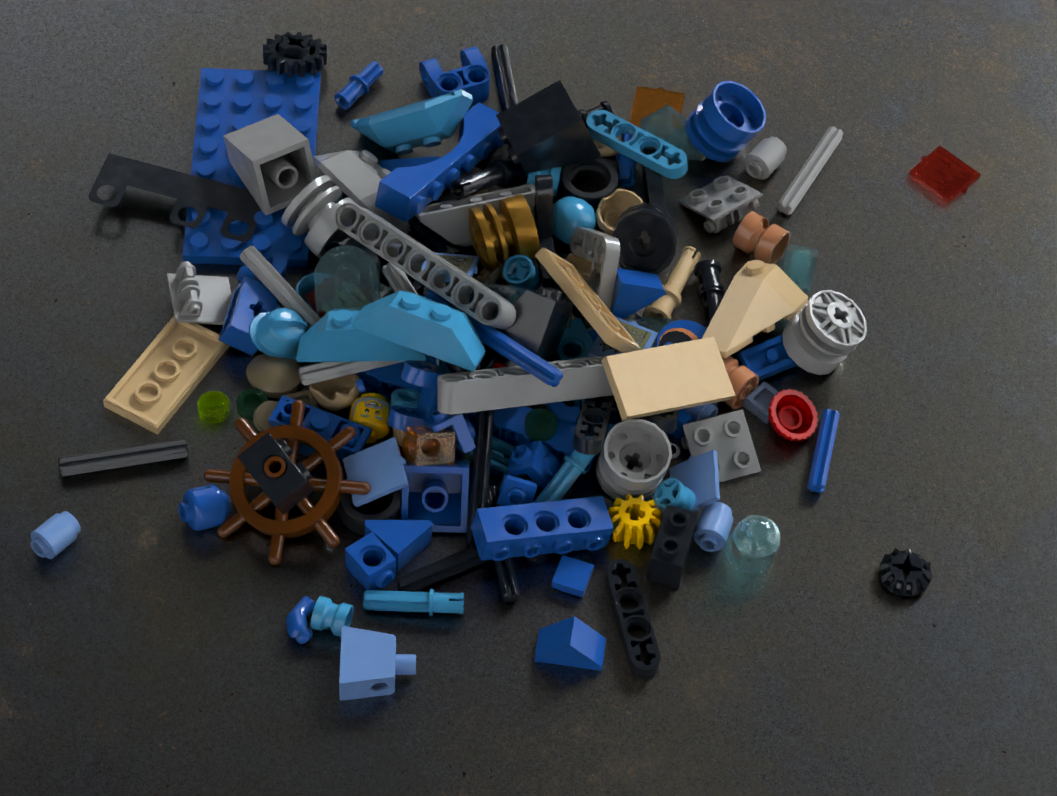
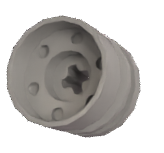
(314, 213)
(824, 332)
(634, 444)

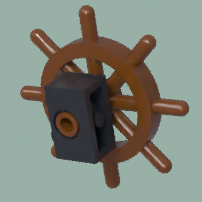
(270, 463)

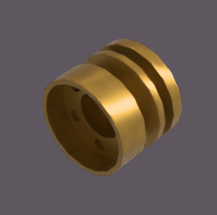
(497, 234)

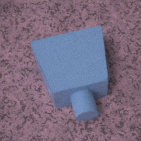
(370, 664)

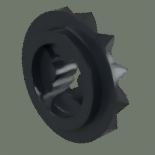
(892, 575)

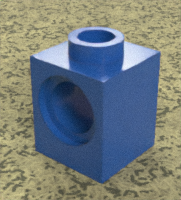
(370, 551)

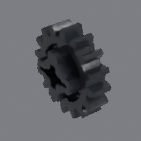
(294, 54)

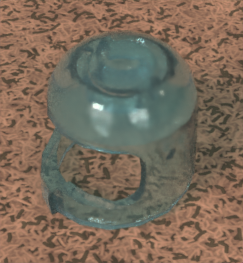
(757, 541)

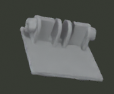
(722, 202)
(198, 296)
(730, 438)

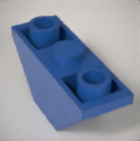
(322, 423)

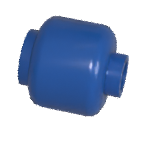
(204, 507)

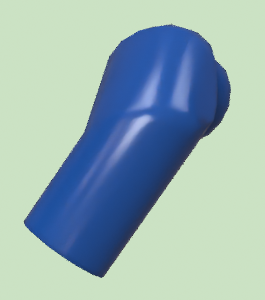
(296, 620)

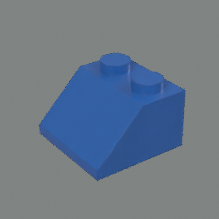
(437, 495)

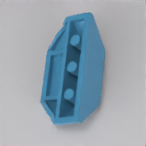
(416, 123)
(423, 328)
(336, 341)

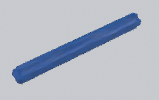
(509, 348)

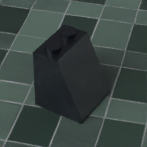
(546, 131)
(539, 322)

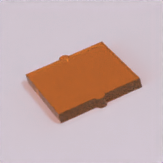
(649, 100)

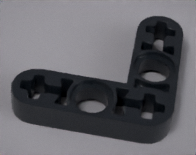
(543, 221)
(595, 423)

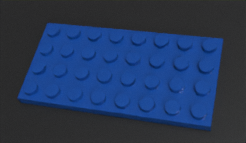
(225, 104)

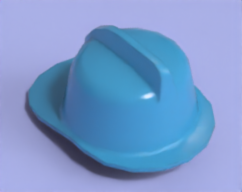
(278, 332)

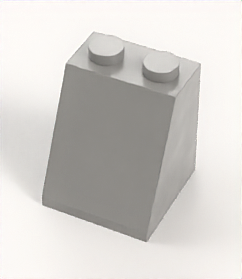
(271, 161)

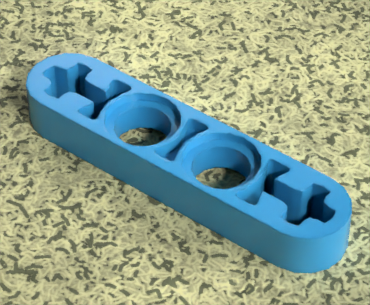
(634, 146)

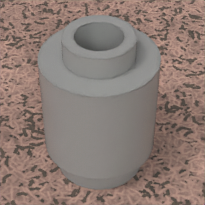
(765, 158)

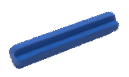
(823, 451)

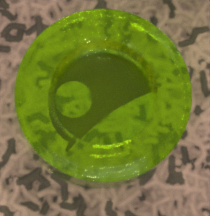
(213, 407)

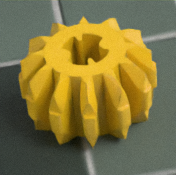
(634, 520)

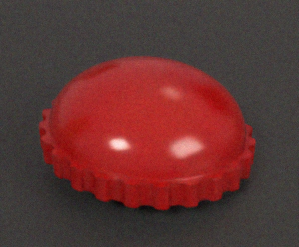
(792, 415)

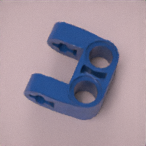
(472, 77)
(422, 375)

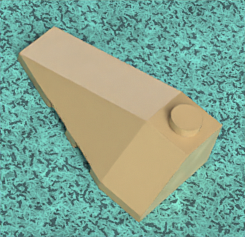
(753, 304)

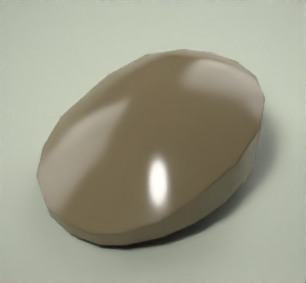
(274, 375)

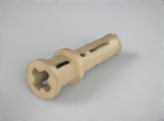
(674, 285)

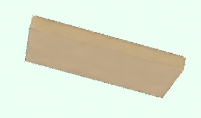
(587, 301)
(165, 374)
(668, 378)

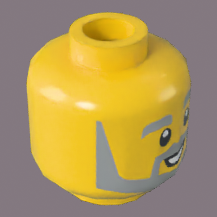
(371, 411)

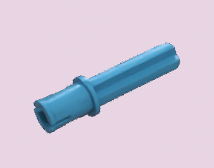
(565, 477)
(414, 601)

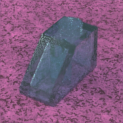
(671, 127)
(800, 265)

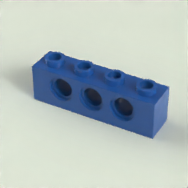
(541, 528)

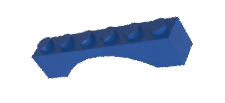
(412, 188)

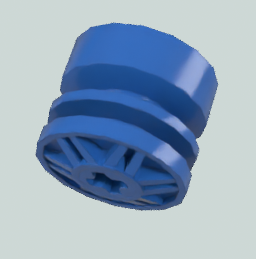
(725, 121)

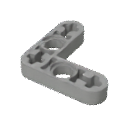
(604, 254)

